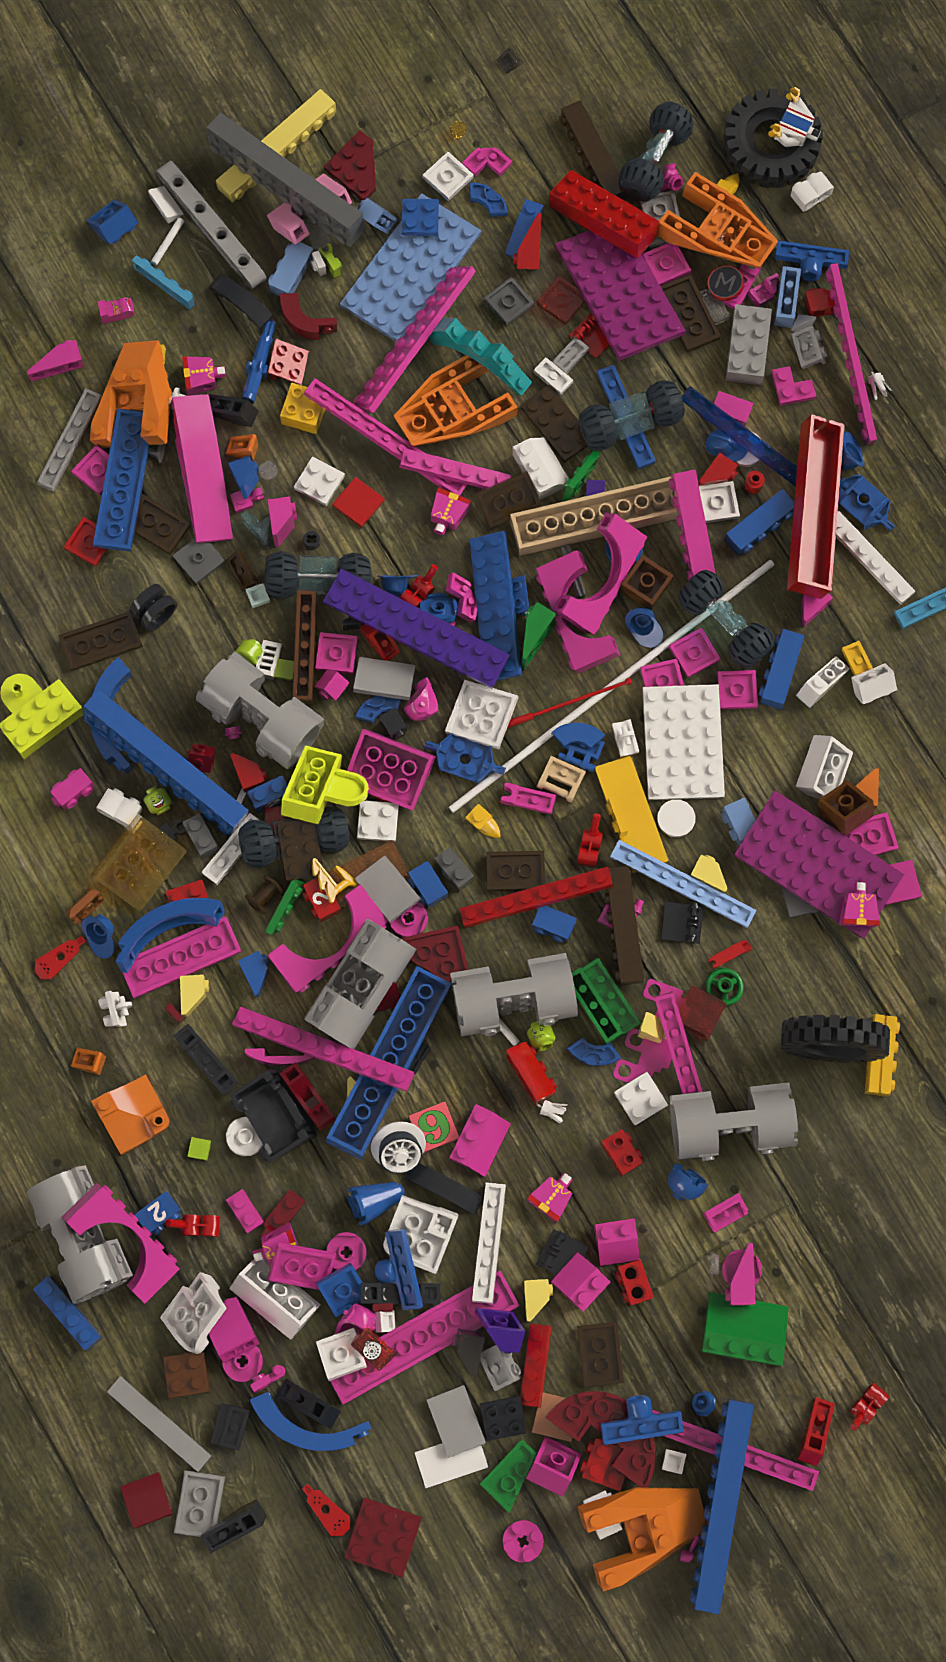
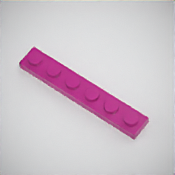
(450, 469)
(678, 1043)

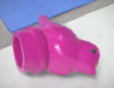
(671, 178)

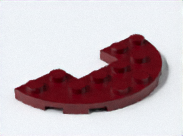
(595, 1407)

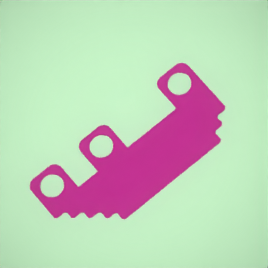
(653, 1054)

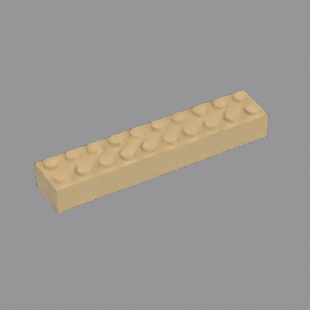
(579, 518)

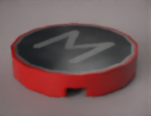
(725, 283)

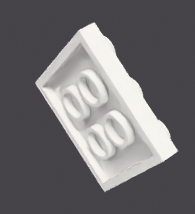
(481, 714)

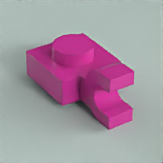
(241, 504)

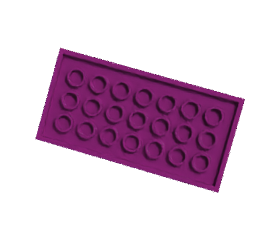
(620, 294)
(814, 859)

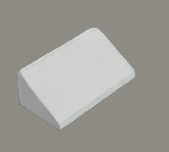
(165, 203)

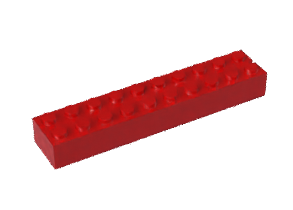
(815, 507)

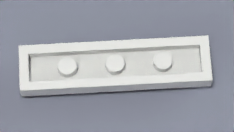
(226, 856)

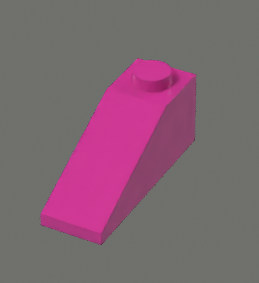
(61, 359)
(742, 1285)

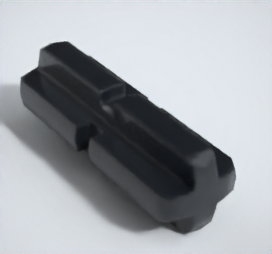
(420, 1056)

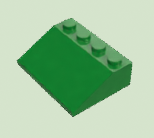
(746, 1331)

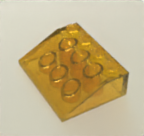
(138, 862)

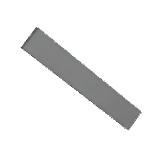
(69, 440)
(159, 1424)

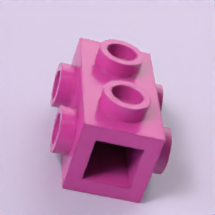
(71, 789)

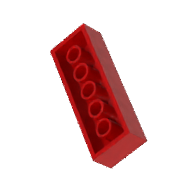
(604, 214)

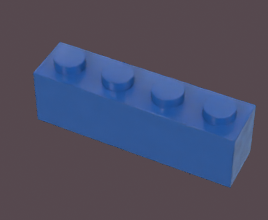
(760, 522)
(781, 669)
(68, 1313)

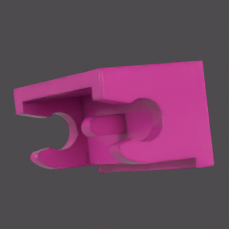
(726, 1213)

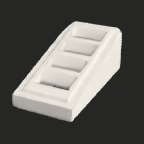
(269, 674)

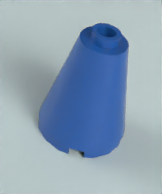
(373, 1200)

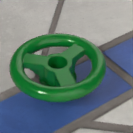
(725, 980)

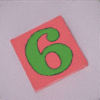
(436, 1126)

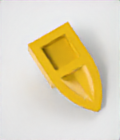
(730, 183)
(483, 822)

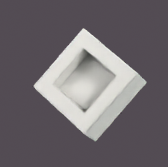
(318, 264)
(384, 1321)
(673, 1461)

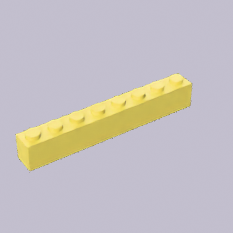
(283, 140)

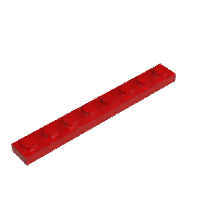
(536, 897)

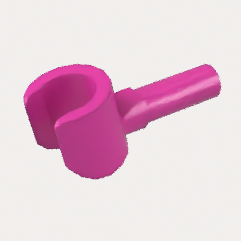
(687, 1556)

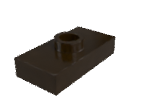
(241, 570)

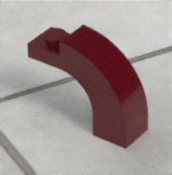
(302, 324)
(307, 1096)

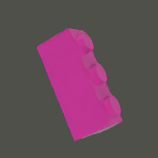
(480, 1140)

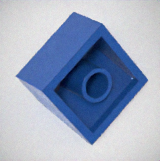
(112, 221)

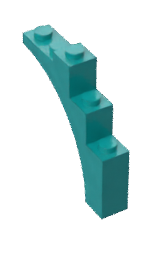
(473, 344)

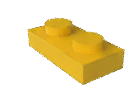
(856, 658)

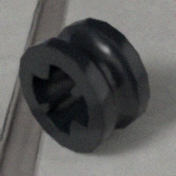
(311, 534)

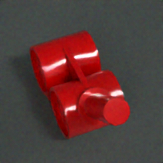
(420, 588)
(590, 843)
(195, 1225)
(866, 1406)

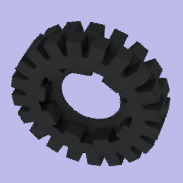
(753, 162)
(835, 1038)

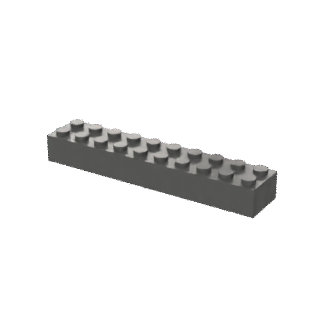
(285, 180)

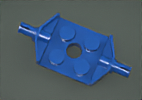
(870, 513)
(454, 747)

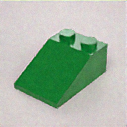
(538, 626)

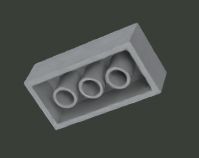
(748, 344)

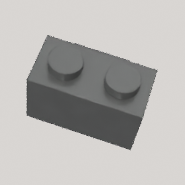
(200, 836)
(454, 869)

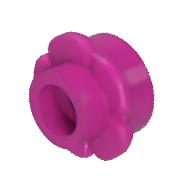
(233, 732)

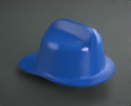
(721, 443)
(851, 453)
(395, 584)
(644, 627)
(99, 933)

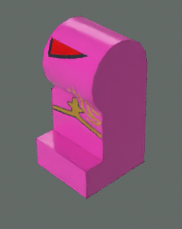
(116, 310)

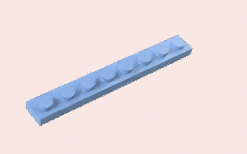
(683, 883)

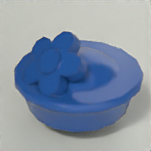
(703, 1403)

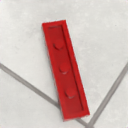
(535, 1365)

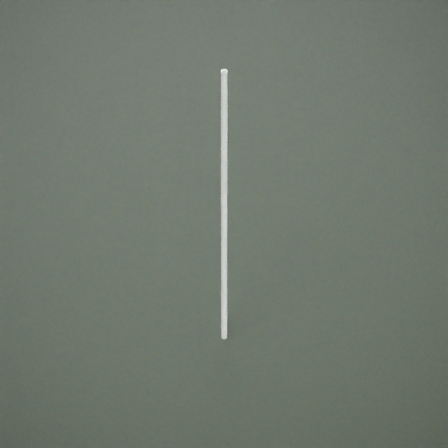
(594, 699)

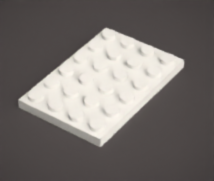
(683, 742)

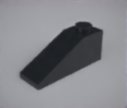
(233, 409)
(308, 1403)
(234, 1526)

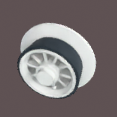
(398, 1147)

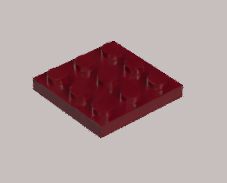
(383, 1537)

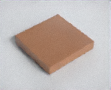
(543, 1425)

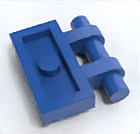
(582, 749)

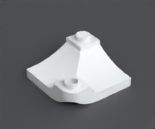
(426, 1229)
(194, 1313)

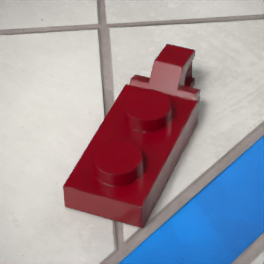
(283, 1212)

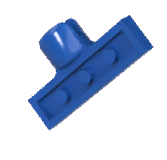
(811, 258)
(400, 1269)
(641, 1423)

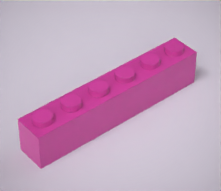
(692, 522)

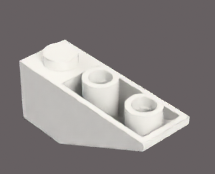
(822, 682)

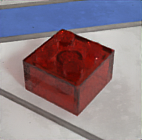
(701, 1012)

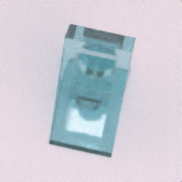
(260, 530)

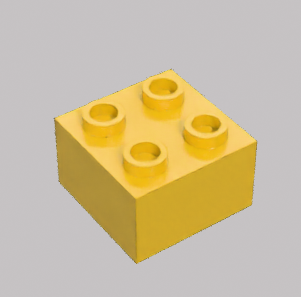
(301, 411)

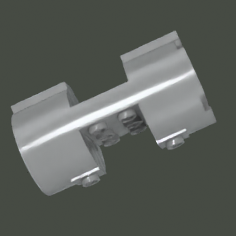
(283, 730)
(359, 984)
(546, 990)
(769, 1118)
(90, 1262)

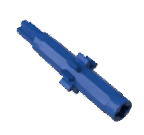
(258, 367)

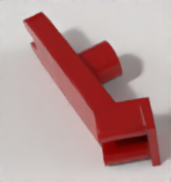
(730, 953)

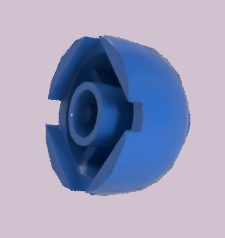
(686, 1183)

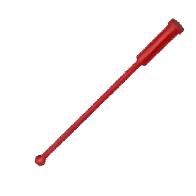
(529, 716)

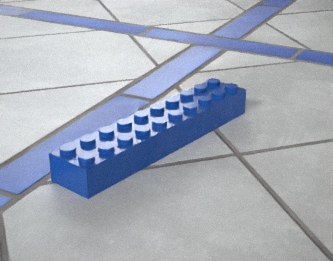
(164, 763)
(397, 1045)
(722, 1507)

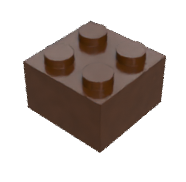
(646, 583)
(845, 808)
(187, 1374)

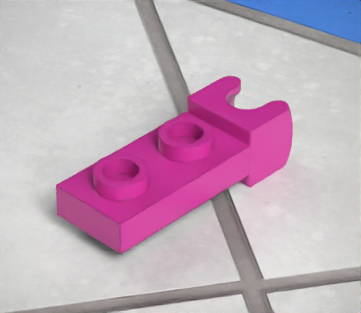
(749, 276)
(528, 799)

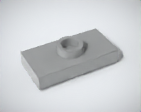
(571, 355)

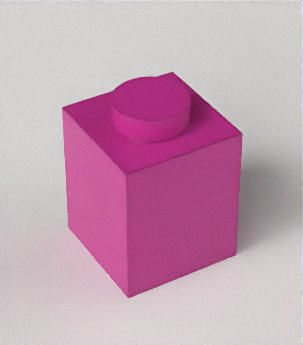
(331, 685)

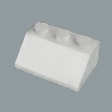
(542, 466)
(823, 766)

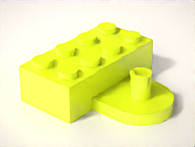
(36, 712)
(320, 780)

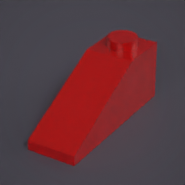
(529, 249)
(816, 1432)

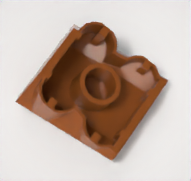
(84, 906)

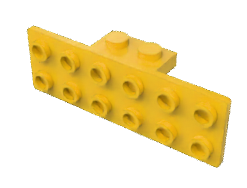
(630, 807)

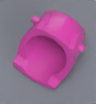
(422, 703)
(357, 1318)

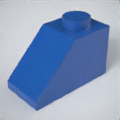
(245, 474)
(255, 971)

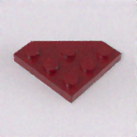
(355, 166)
(439, 952)

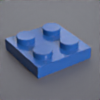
(420, 217)
(341, 1289)

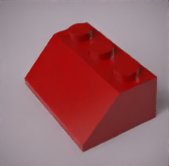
(531, 1072)

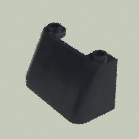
(273, 1115)

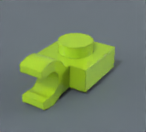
(332, 263)

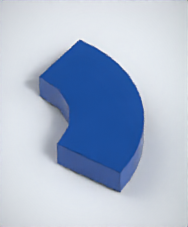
(488, 198)
(375, 707)
(578, 733)
(594, 1054)

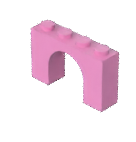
(287, 219)

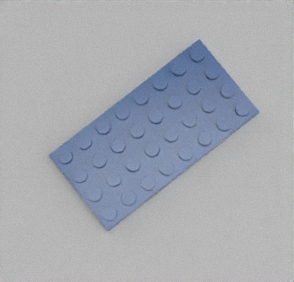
(408, 273)

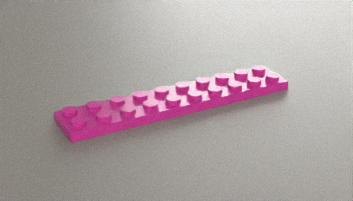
(416, 335)
(425, 1337)

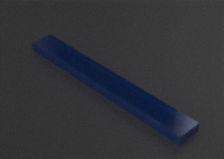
(740, 434)

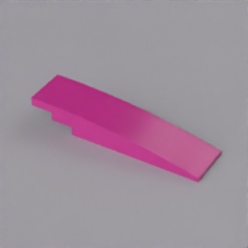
(201, 468)

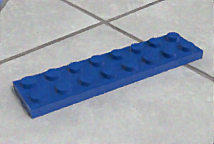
(122, 483)
(496, 598)

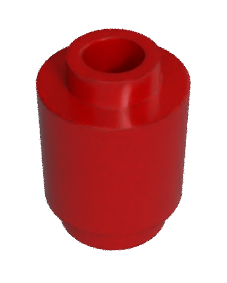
(754, 482)

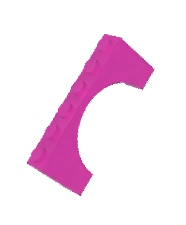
(624, 546)
(556, 580)
(300, 971)
(154, 1265)

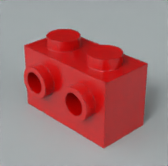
(622, 1152)

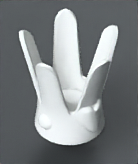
(878, 380)
(550, 1108)

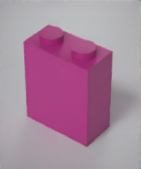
(232, 1331)

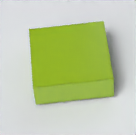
(284, 670)
(199, 1148)

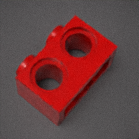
(640, 1281)

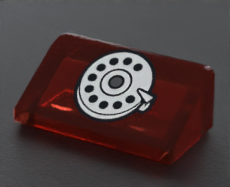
(373, 1348)

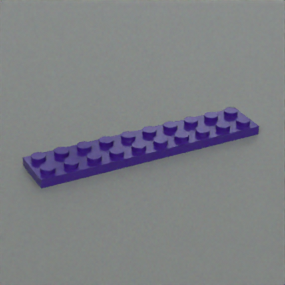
(416, 628)

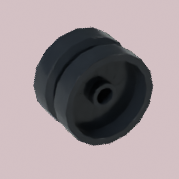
(153, 607)

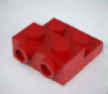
(599, 1463)

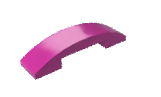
(260, 1056)

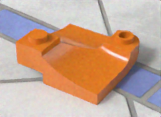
(131, 1114)

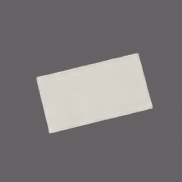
(438, 1468)

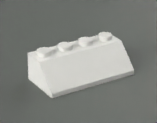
(279, 1303)

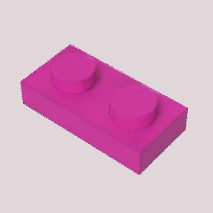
(245, 1211)

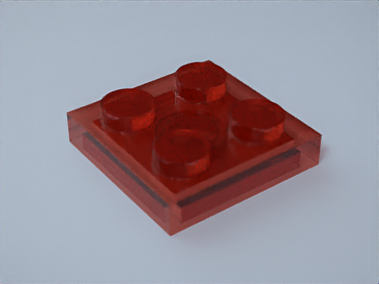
(561, 300)

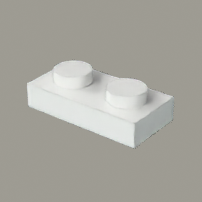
(553, 376)

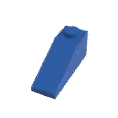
(522, 225)

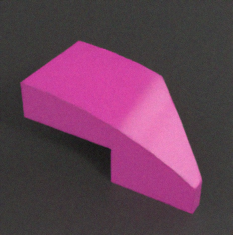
(764, 292)

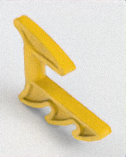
(332, 888)

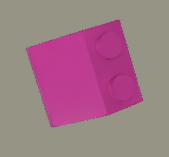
(282, 518)
(617, 1242)
(580, 1281)
(554, 1466)

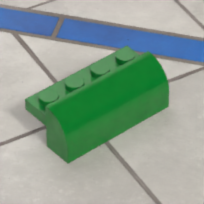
(603, 1001)

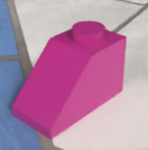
(812, 607)

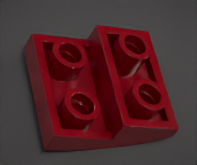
(146, 1500)

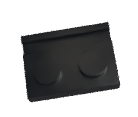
(230, 1426)

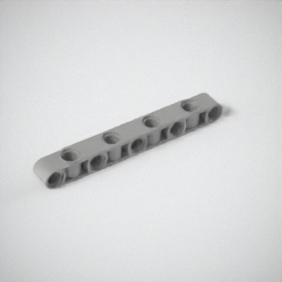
(211, 225)

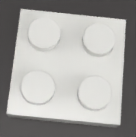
(448, 176)
(319, 481)
(719, 502)
(377, 821)
(640, 1098)
(339, 1356)

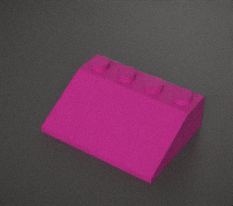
(391, 768)

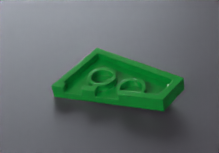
(580, 475)
(285, 906)
(508, 1476)

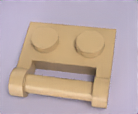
(563, 773)

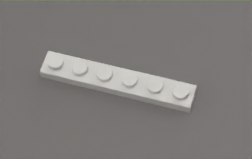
(872, 560)
(489, 1243)

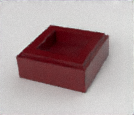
(174, 1013)
(385, 1307)

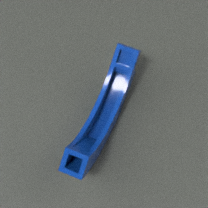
(109, 684)
(162, 919)
(286, 1430)

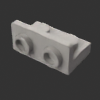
(809, 347)
(499, 1367)

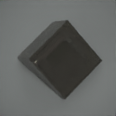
(509, 60)

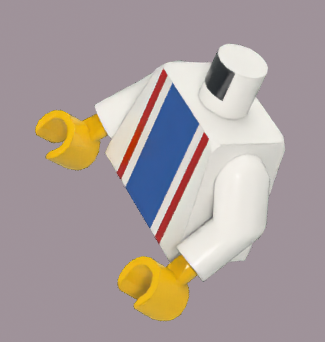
(795, 124)

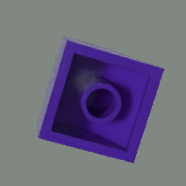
(502, 1328)

